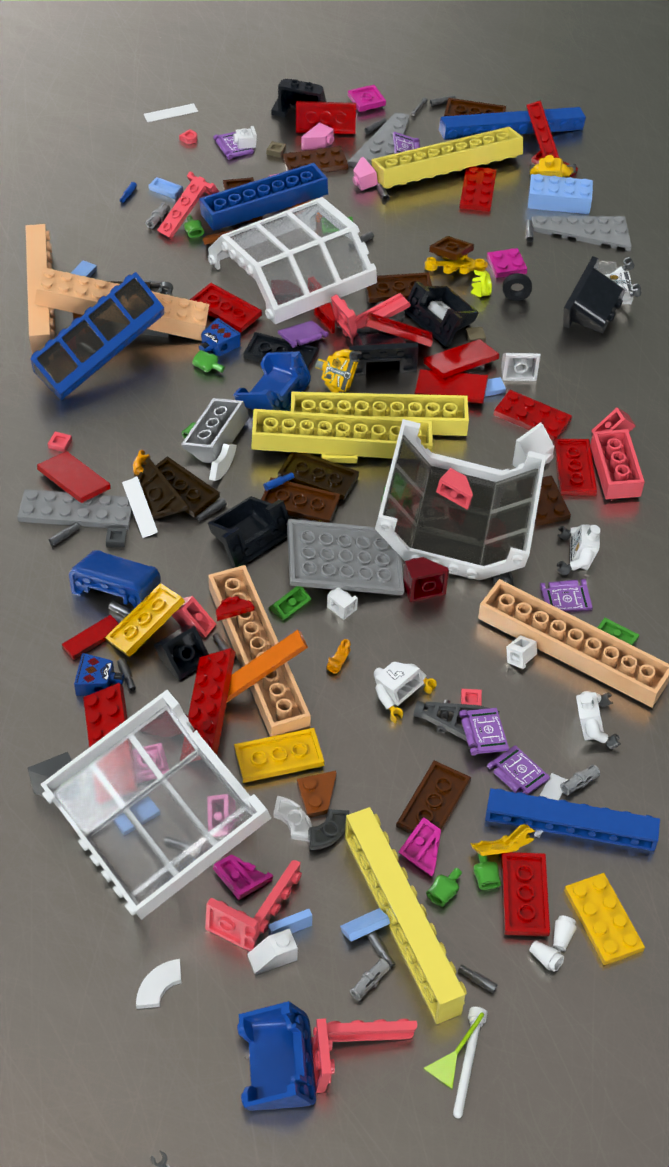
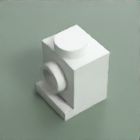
(245, 138)
(341, 603)
(521, 651)

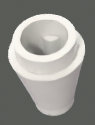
(563, 932)
(548, 956)

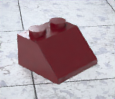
(424, 579)

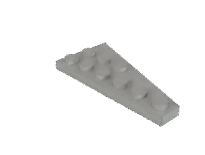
(381, 142)
(588, 229)

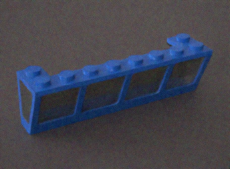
(97, 336)

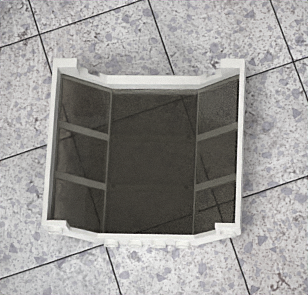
(473, 542)

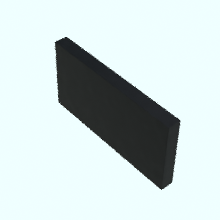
(263, 344)

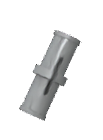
(157, 215)
(580, 779)
(370, 979)

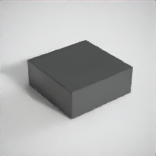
(116, 537)

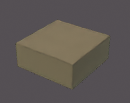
(276, 149)
(475, 334)

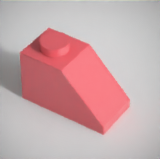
(615, 421)
(455, 488)
(193, 614)

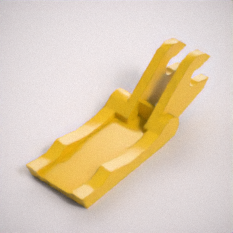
(506, 844)

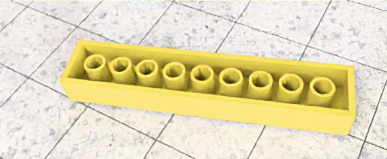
(447, 157)
(447, 412)
(331, 433)
(407, 917)

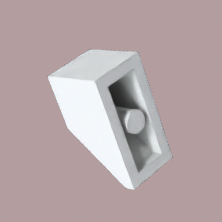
(273, 952)

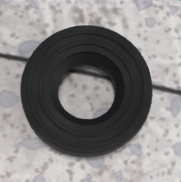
(517, 279)

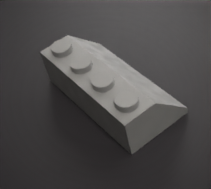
(216, 427)

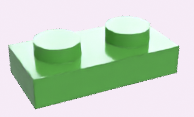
(618, 631)

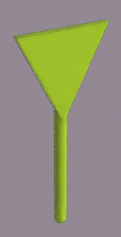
(445, 1067)

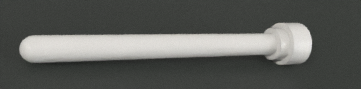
(468, 1061)

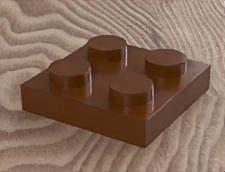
(451, 248)

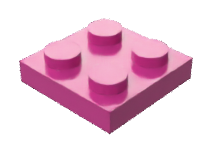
(366, 98)
(506, 262)

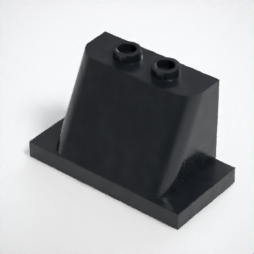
(293, 90)
(593, 300)
(456, 318)
(383, 348)
(250, 529)

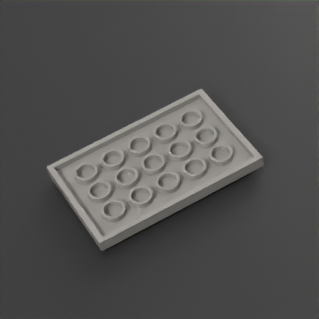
(342, 558)

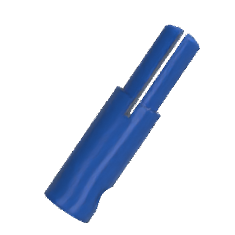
(128, 191)
(278, 481)

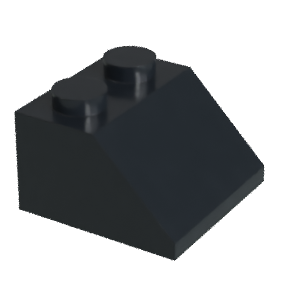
(181, 651)

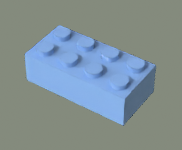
(560, 194)

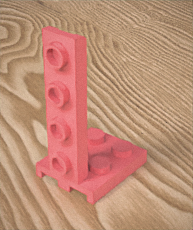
(196, 189)
(351, 323)
(237, 925)
(357, 1030)

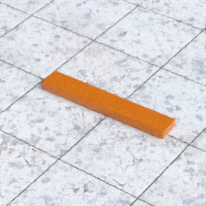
(266, 663)

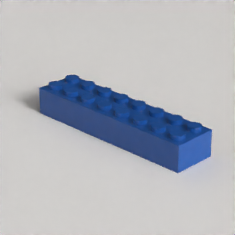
(263, 196)

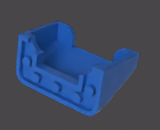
(282, 375)
(114, 576)
(278, 1058)

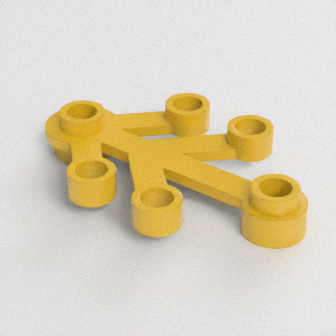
(450, 266)

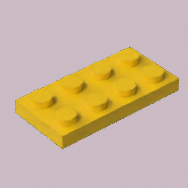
(145, 619)
(278, 755)
(604, 919)

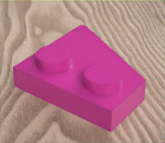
(423, 847)
(240, 876)

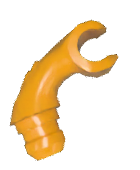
(139, 461)
(335, 663)

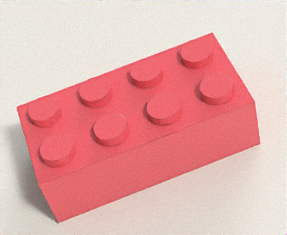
(617, 464)

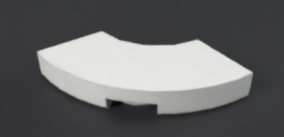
(223, 462)
(293, 817)
(157, 983)

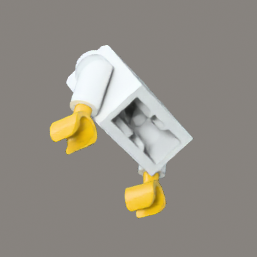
(398, 683)

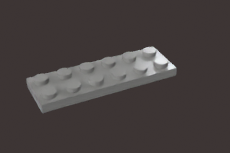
(63, 509)

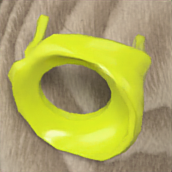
(484, 287)

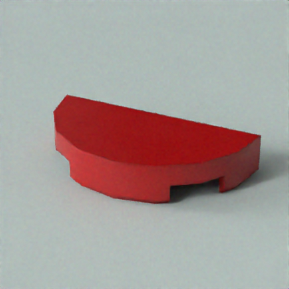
(232, 607)

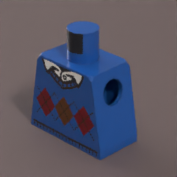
(219, 338)
(95, 675)

